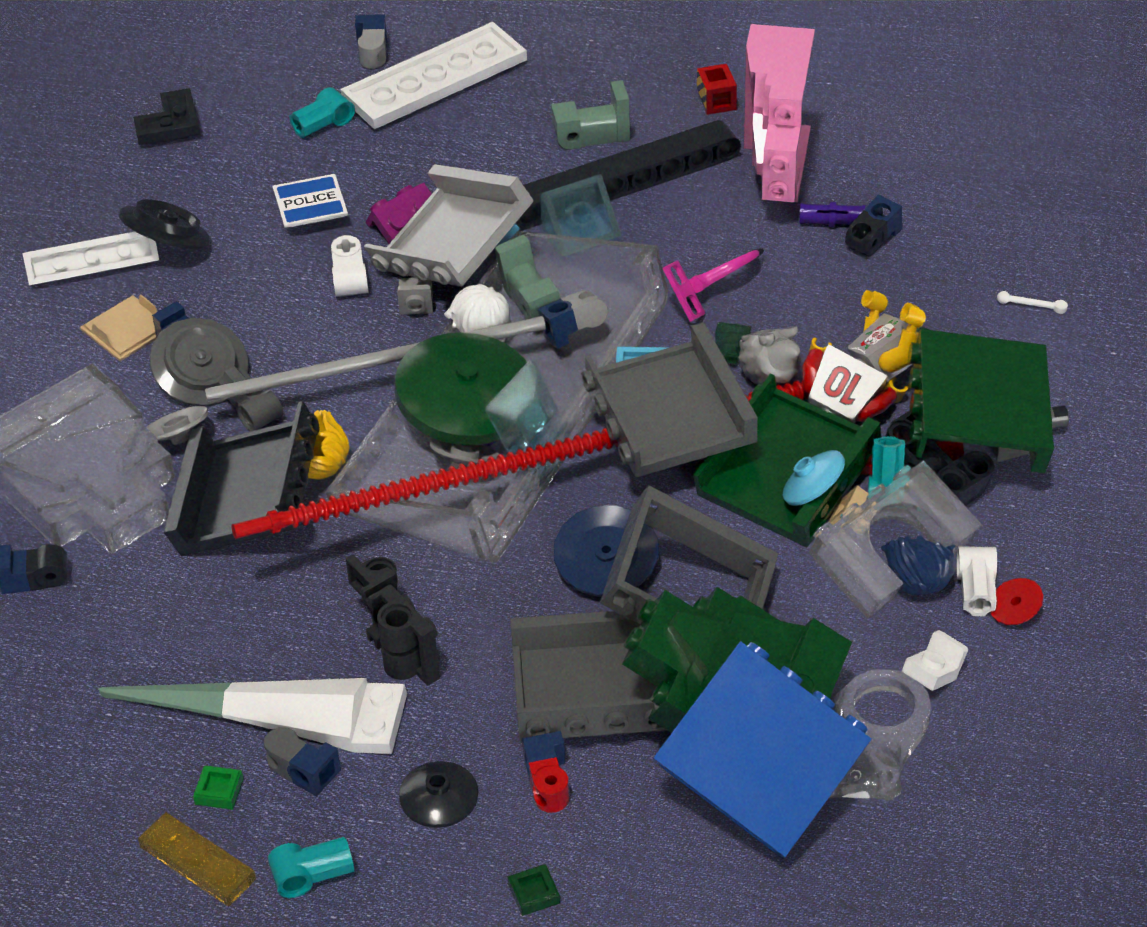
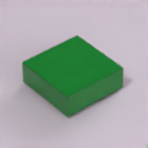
(218, 787)

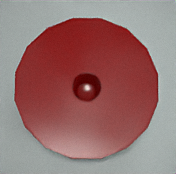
(1017, 601)

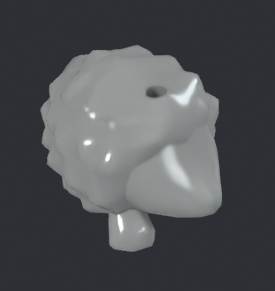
(768, 353)

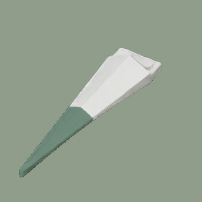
(333, 711)

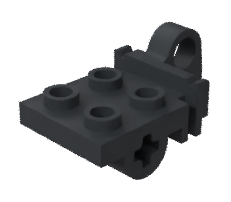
(397, 628)

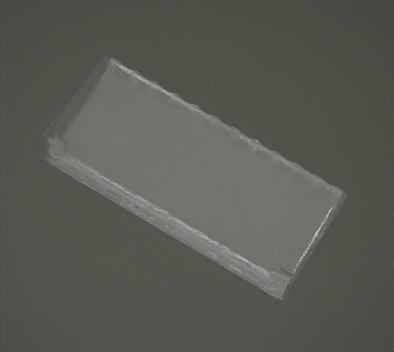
(489, 513)

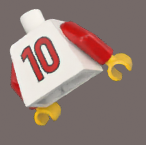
(846, 384)

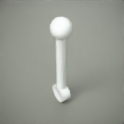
(1059, 306)

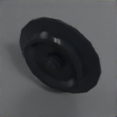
(165, 223)

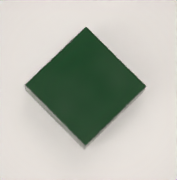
(533, 889)

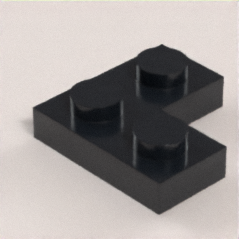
(175, 121)

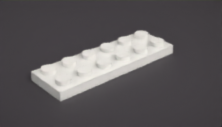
(434, 74)

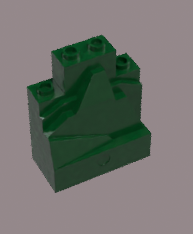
(687, 645)

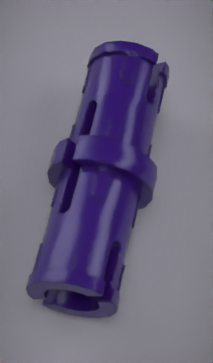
(829, 214)

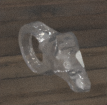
(881, 763)

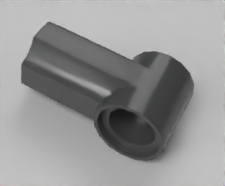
(253, 408)

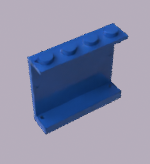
(763, 748)

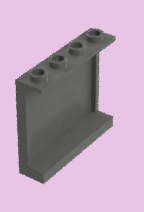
(672, 404)
(575, 678)

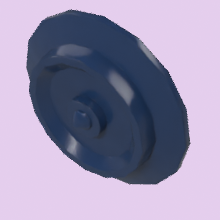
(589, 546)

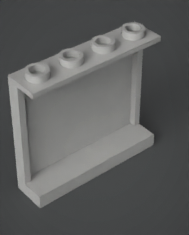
(454, 226)

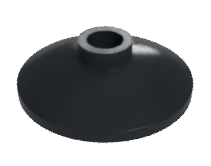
(438, 805)

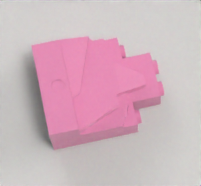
(773, 107)

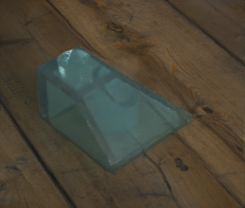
(522, 408)

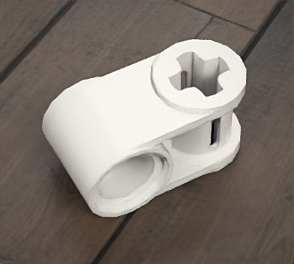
(348, 267)

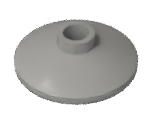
(178, 424)

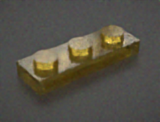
(197, 859)

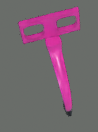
(700, 282)

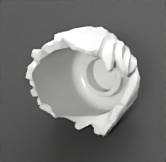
(478, 308)

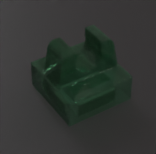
(727, 339)

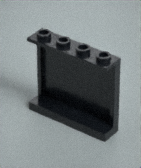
(239, 481)

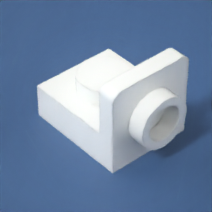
(938, 663)

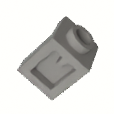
(415, 296)

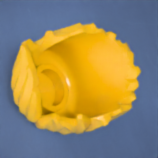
(329, 448)

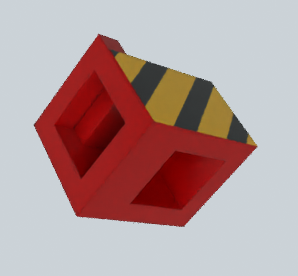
(717, 88)

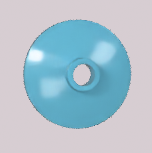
(813, 477)

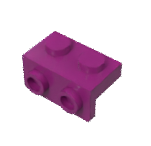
(395, 214)

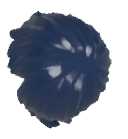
(920, 564)

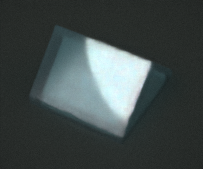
(579, 210)

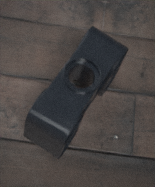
(964, 477)

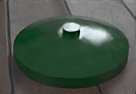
(451, 381)

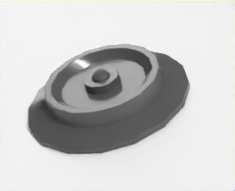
(194, 357)

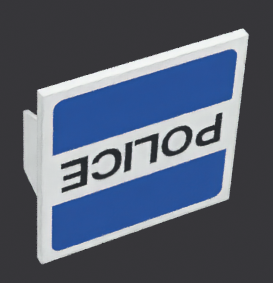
(310, 200)

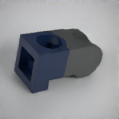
(301, 762)

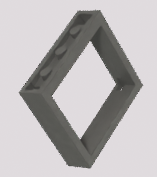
(694, 531)

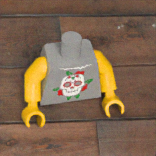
(886, 338)

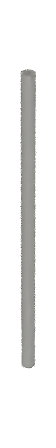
(354, 363)

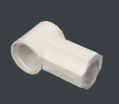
(977, 574)

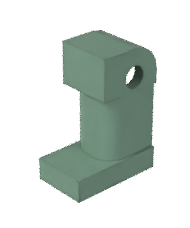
(593, 124)
(521, 278)

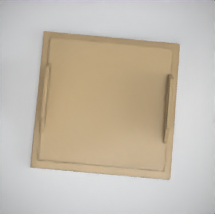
(124, 327)

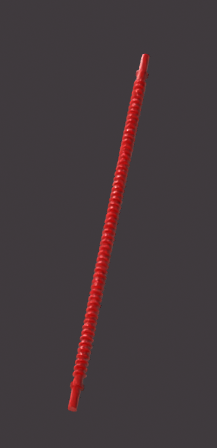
(276, 520)

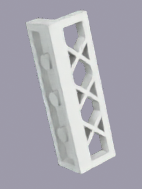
(89, 257)

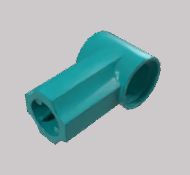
(327, 109)
(886, 461)
(298, 867)

